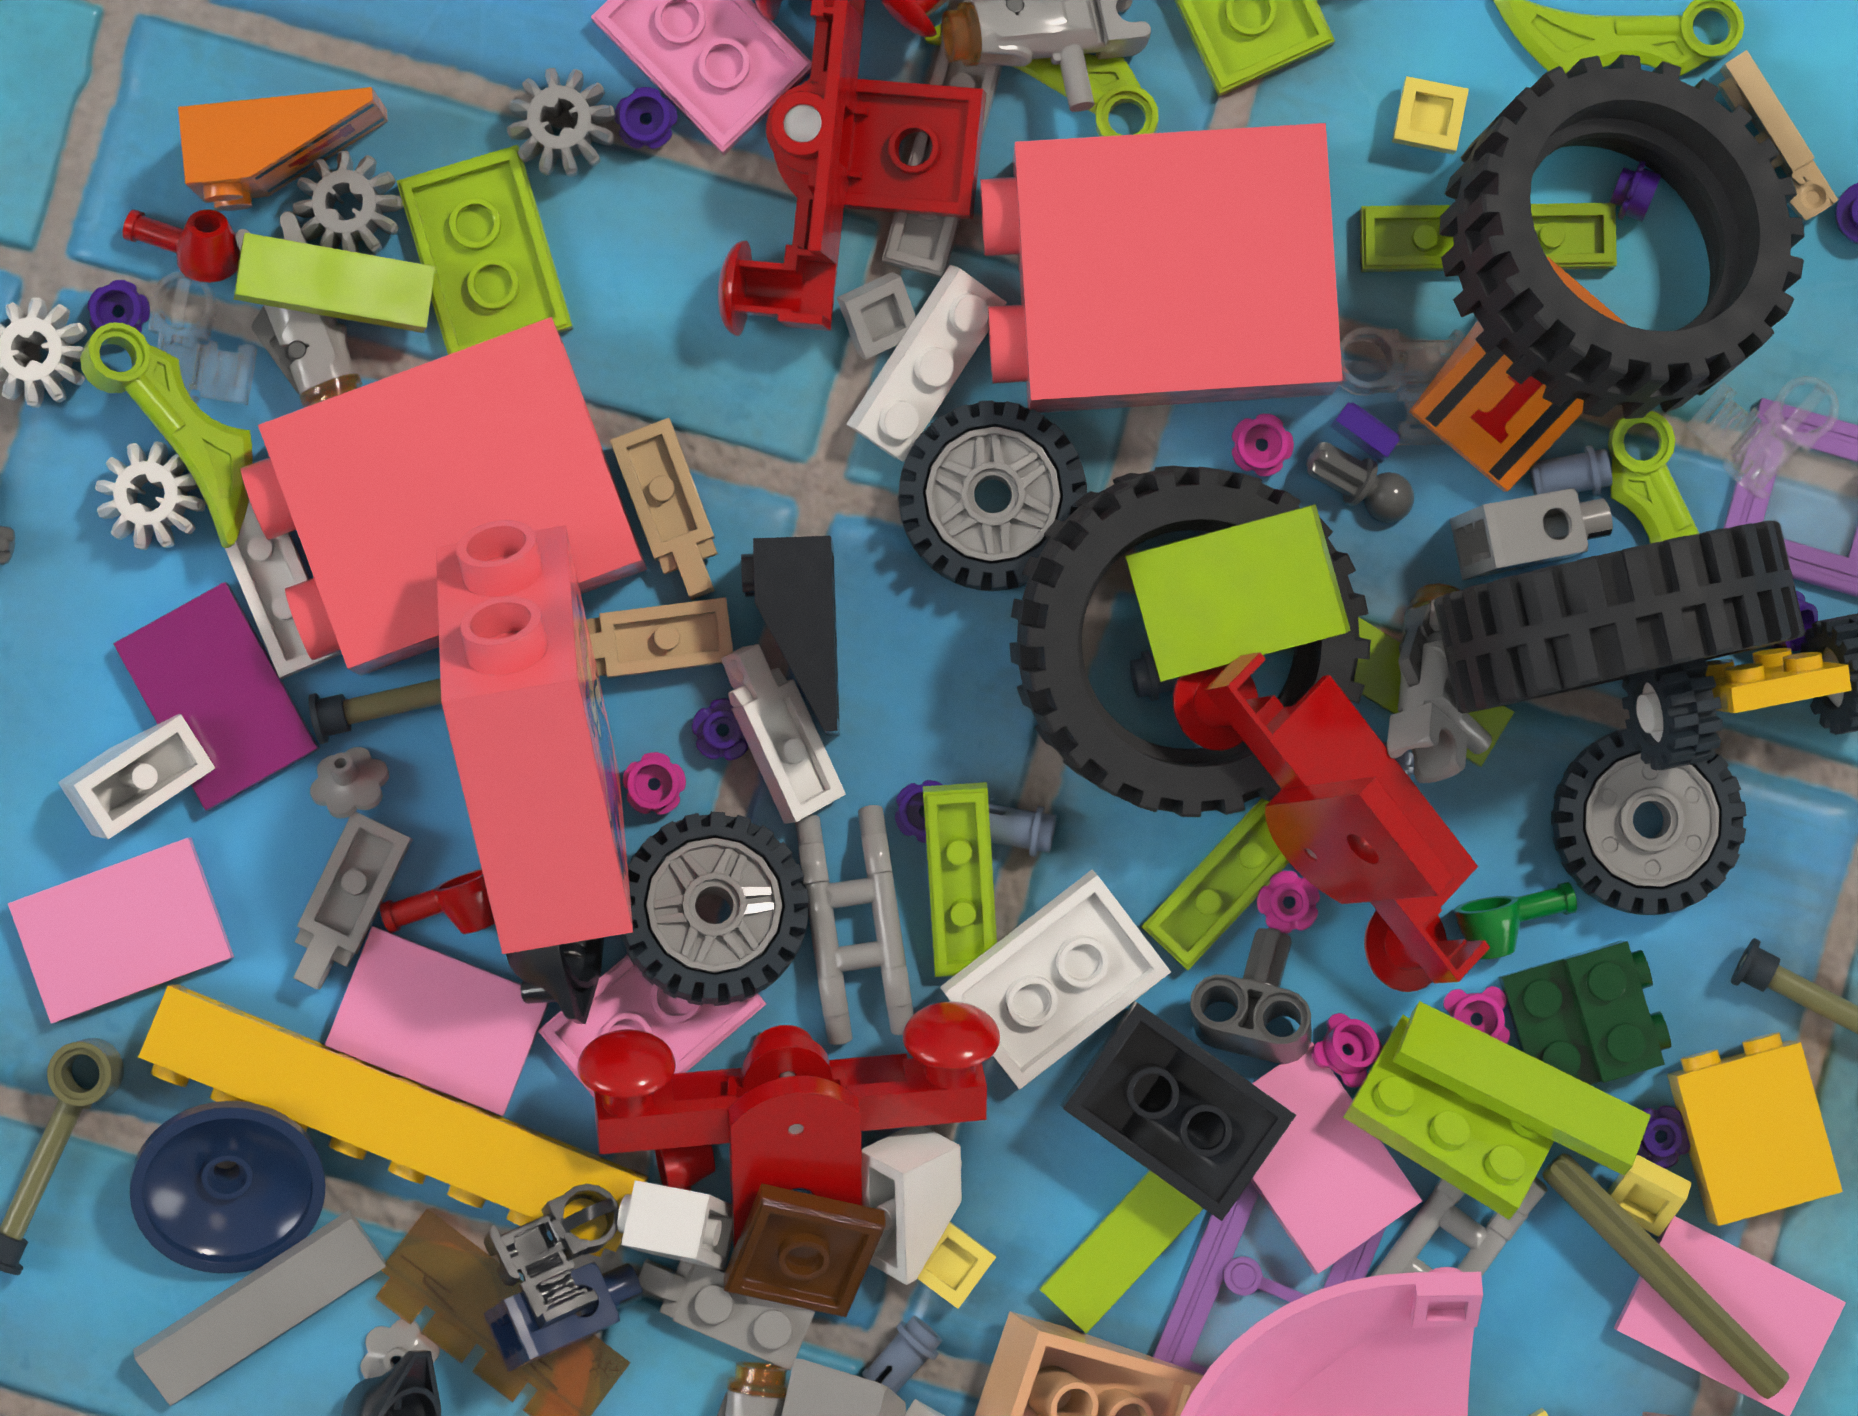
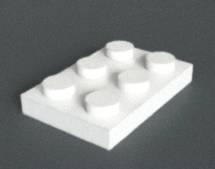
(1059, 977)

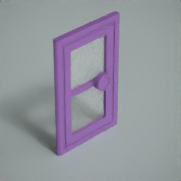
(1814, 503)
(1241, 1276)

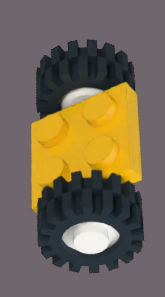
(1677, 704)

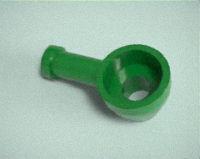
(1499, 917)

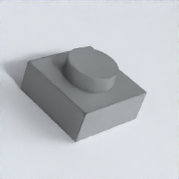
(877, 314)

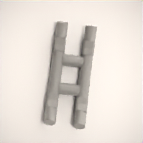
(825, 896)
(1440, 1211)

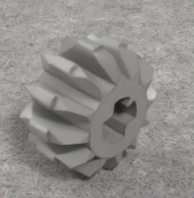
(551, 103)
(365, 189)

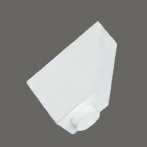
(136, 776)
(919, 1188)
(676, 1224)

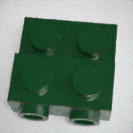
(1588, 1013)

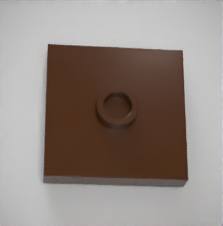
(804, 1250)

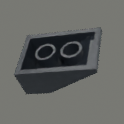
(798, 603)
(1177, 1110)

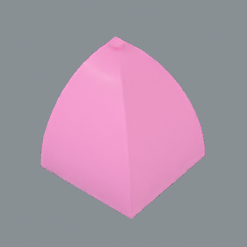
(1353, 1351)

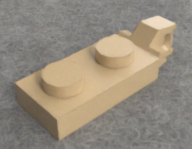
(1748, 87)
(667, 503)
(661, 637)

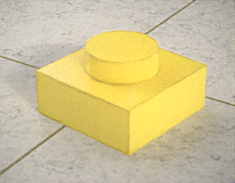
(1430, 115)
(1650, 1194)
(955, 1265)

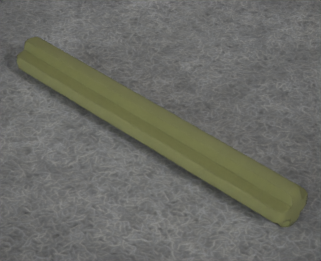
(1665, 1276)

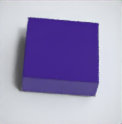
(1365, 431)

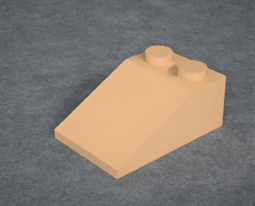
(1070, 1373)

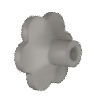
(349, 782)
(387, 1342)

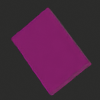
(222, 682)

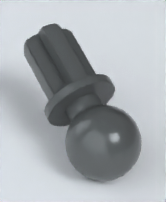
(1385, 496)

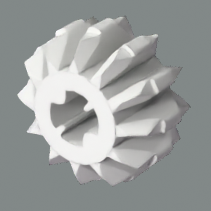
(61, 354)
(138, 516)

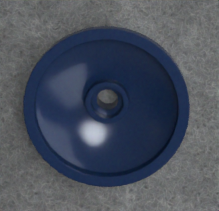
(232, 1215)

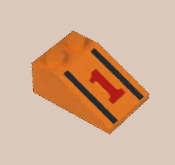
(266, 143)
(1489, 414)

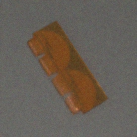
(460, 1284)

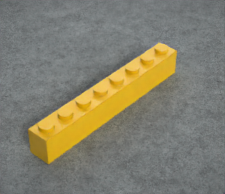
(377, 1112)

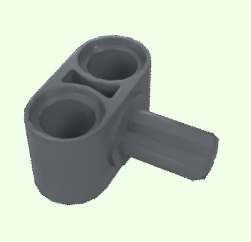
(1257, 1003)

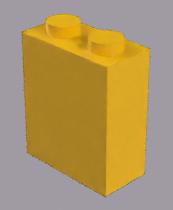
(1754, 1129)

